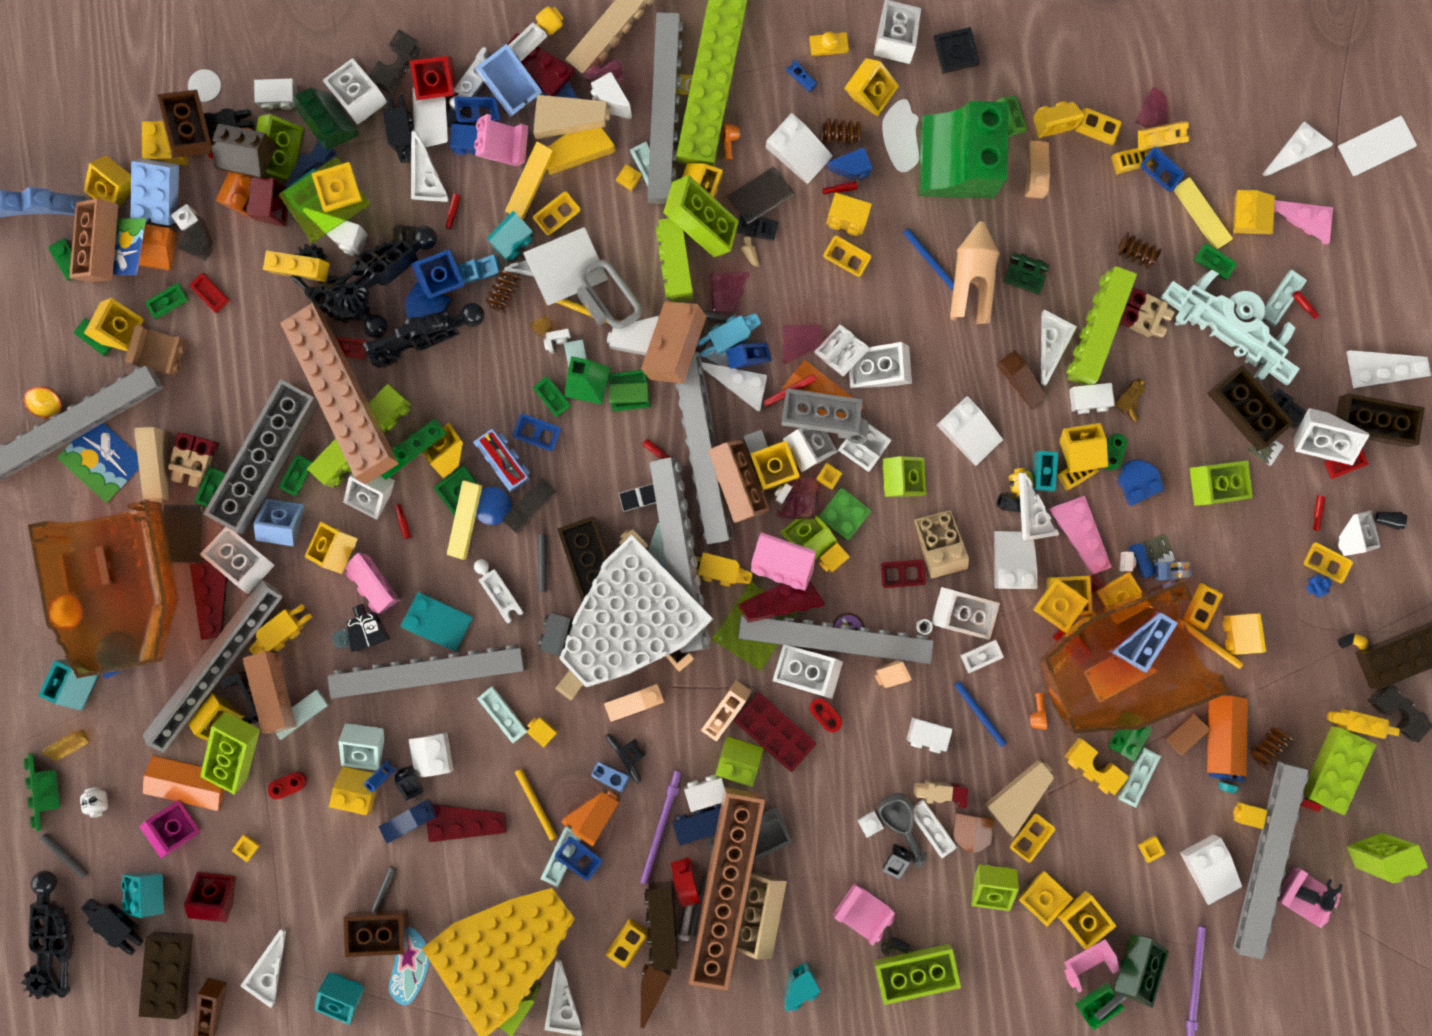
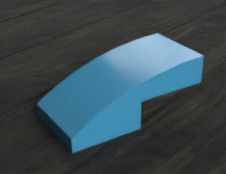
(479, 269)

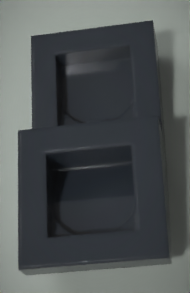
(760, 228)
(1286, 403)

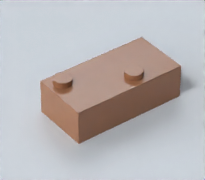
(94, 240)
(673, 342)
(738, 480)
(269, 692)

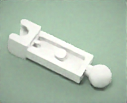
(471, 81)
(497, 590)

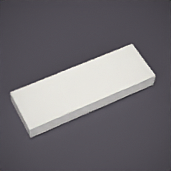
(933, 829)

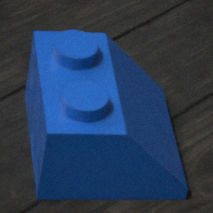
(437, 274)

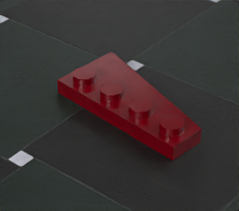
(546, 70)
(209, 596)
(780, 600)
(464, 823)

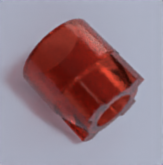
(1096, 582)

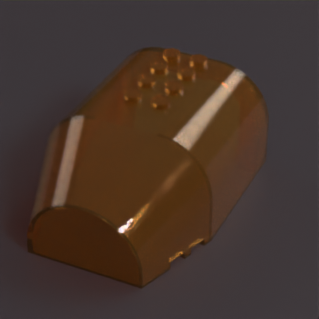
(116, 623)
(1106, 693)

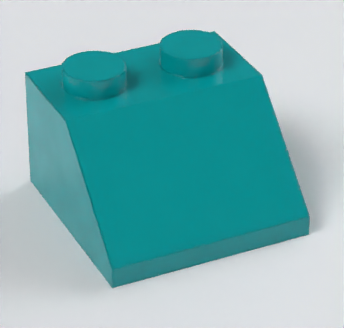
(511, 237)
(339, 997)

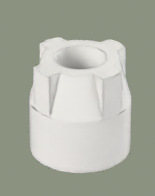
(929, 627)

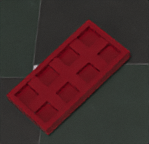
(775, 732)

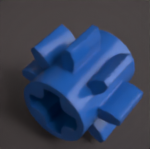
(1319, 585)

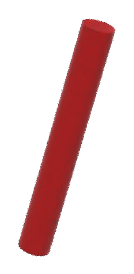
(797, 386)

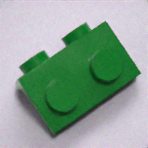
(1129, 742)
(1095, 1001)

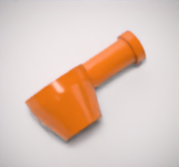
(729, 133)
(1038, 719)

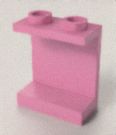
(501, 141)
(1308, 911)
(864, 913)
(1089, 959)

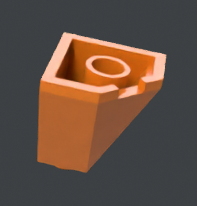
(592, 816)

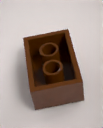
(184, 123)
(376, 933)

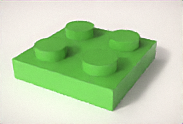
(844, 514)

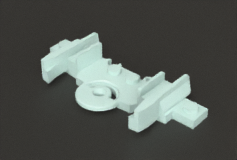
(1249, 337)

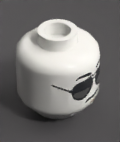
(94, 802)

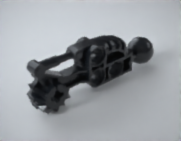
(378, 267)
(374, 325)
(421, 334)
(55, 927)

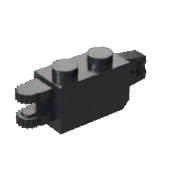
(227, 117)
(398, 128)
(112, 925)

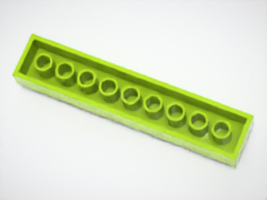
(711, 81)

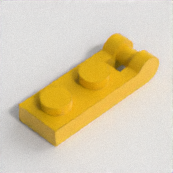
(1163, 135)

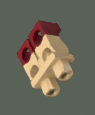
(1145, 313)
(191, 456)
(942, 792)

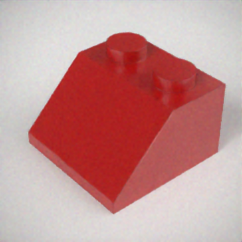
(433, 77)

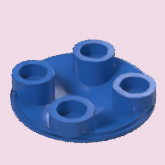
(493, 505)

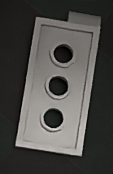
(851, 427)

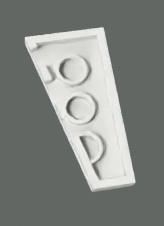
(1383, 368)

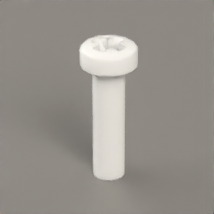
(683, 935)

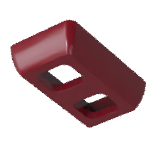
(901, 567)

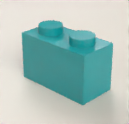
(1045, 471)

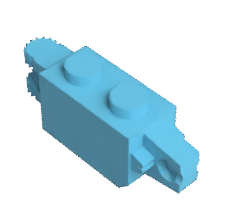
(730, 334)

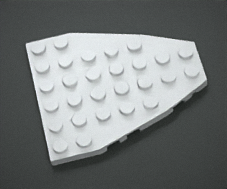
(630, 618)

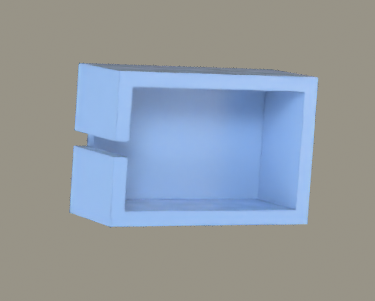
(508, 80)
(154, 190)

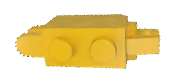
(722, 569)
(278, 630)
(1362, 723)

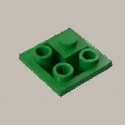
(586, 380)

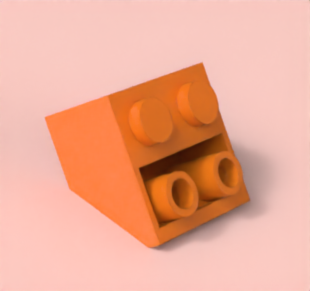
(235, 192)

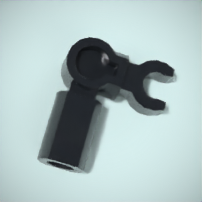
(1326, 902)

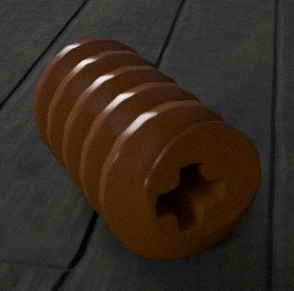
(841, 131)
(1138, 250)
(502, 291)
(1270, 747)

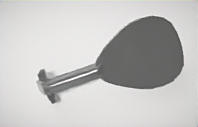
(898, 814)

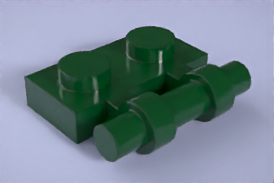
(1023, 278)

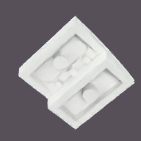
(841, 350)
(868, 452)

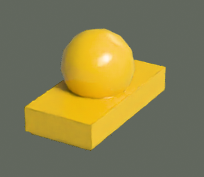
(828, 44)

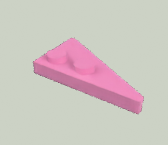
(1311, 218)

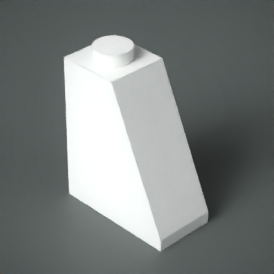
(634, 337)

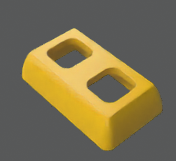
(1097, 132)
(552, 209)
(850, 250)
(1327, 556)
(1198, 603)
(1037, 841)
(620, 940)

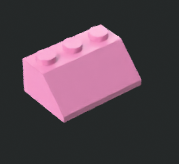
(783, 561)
(371, 583)

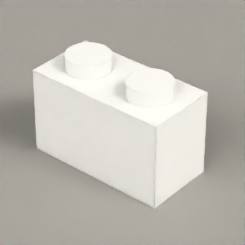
(275, 93)
(1091, 398)
(929, 735)
(704, 793)

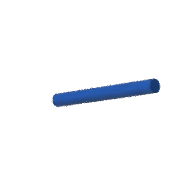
(929, 258)
(980, 714)

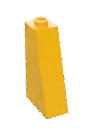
(579, 148)

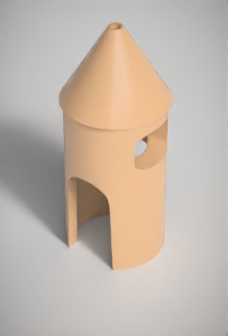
(975, 265)

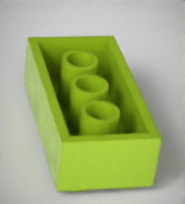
(701, 216)
(675, 260)
(229, 752)
(1338, 770)
(1387, 857)
(917, 974)

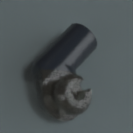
(893, 944)

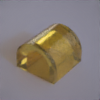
(541, 326)

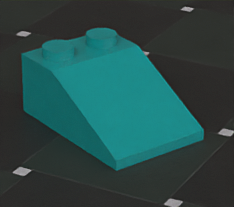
(436, 621)

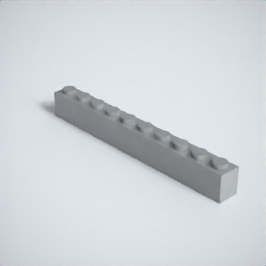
(663, 106)
(78, 420)
(699, 439)
(676, 536)
(837, 639)
(212, 666)
(427, 672)
(1270, 860)

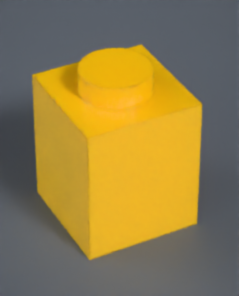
(833, 558)
(541, 731)
(1250, 815)

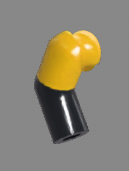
(1353, 638)

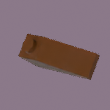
(1021, 378)
(651, 989)
(209, 1007)

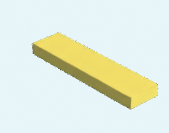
(1202, 213)
(464, 519)

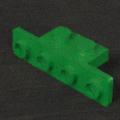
(415, 445)
(42, 789)

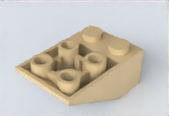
(941, 544)

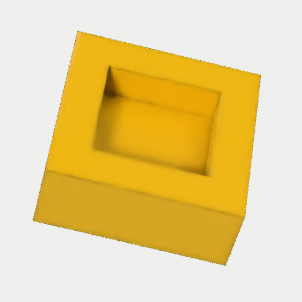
(628, 177)
(828, 476)
(246, 847)
(1151, 849)

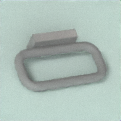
(595, 305)

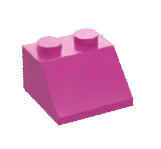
(169, 829)

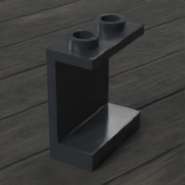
(241, 679)

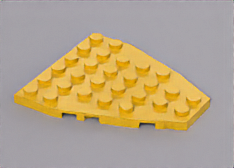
(499, 955)

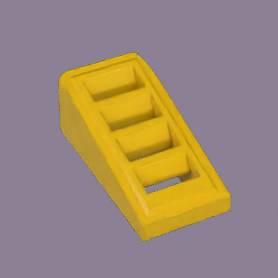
(1118, 164)
(1066, 482)

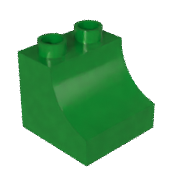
(964, 151)

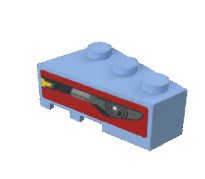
(502, 459)
(1145, 641)

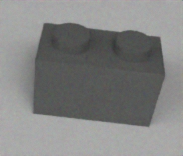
(556, 633)

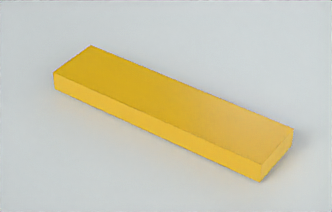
(530, 180)

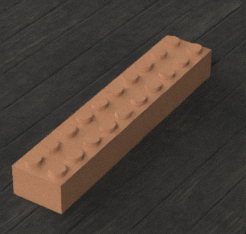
(339, 394)
(726, 888)

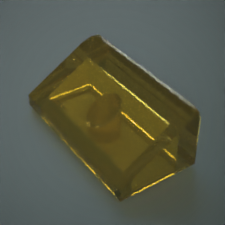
(66, 745)

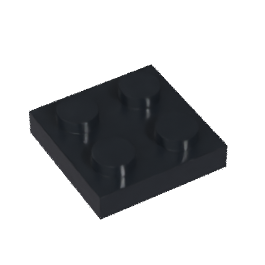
(956, 50)

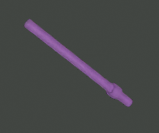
(672, 791)
(1191, 1023)

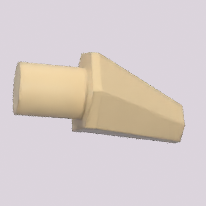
(750, 252)

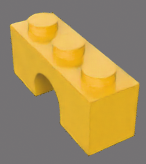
(296, 265)
(1082, 756)

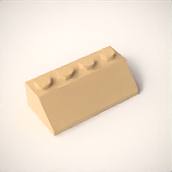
(761, 916)

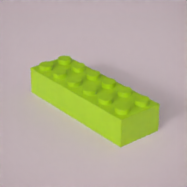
(1101, 326)
(331, 463)

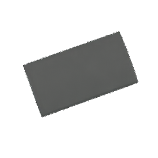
(771, 835)

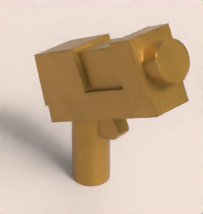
(1128, 399)

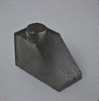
(197, 240)

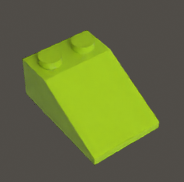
(1221, 483)

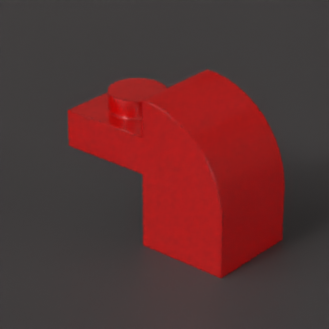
(685, 882)

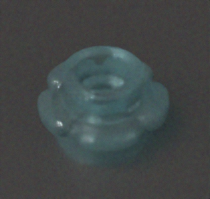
(336, 639)

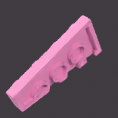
(1079, 526)

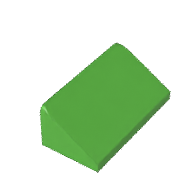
(1016, 122)
(628, 393)

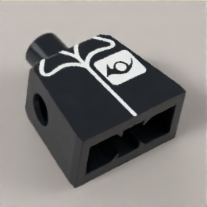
(365, 629)

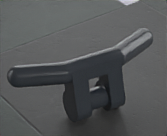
(622, 752)

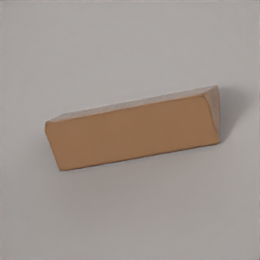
(1187, 734)

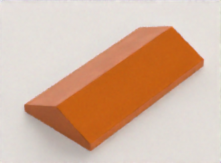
(821, 385)
(1227, 735)
(180, 782)

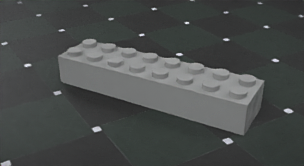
(261, 457)

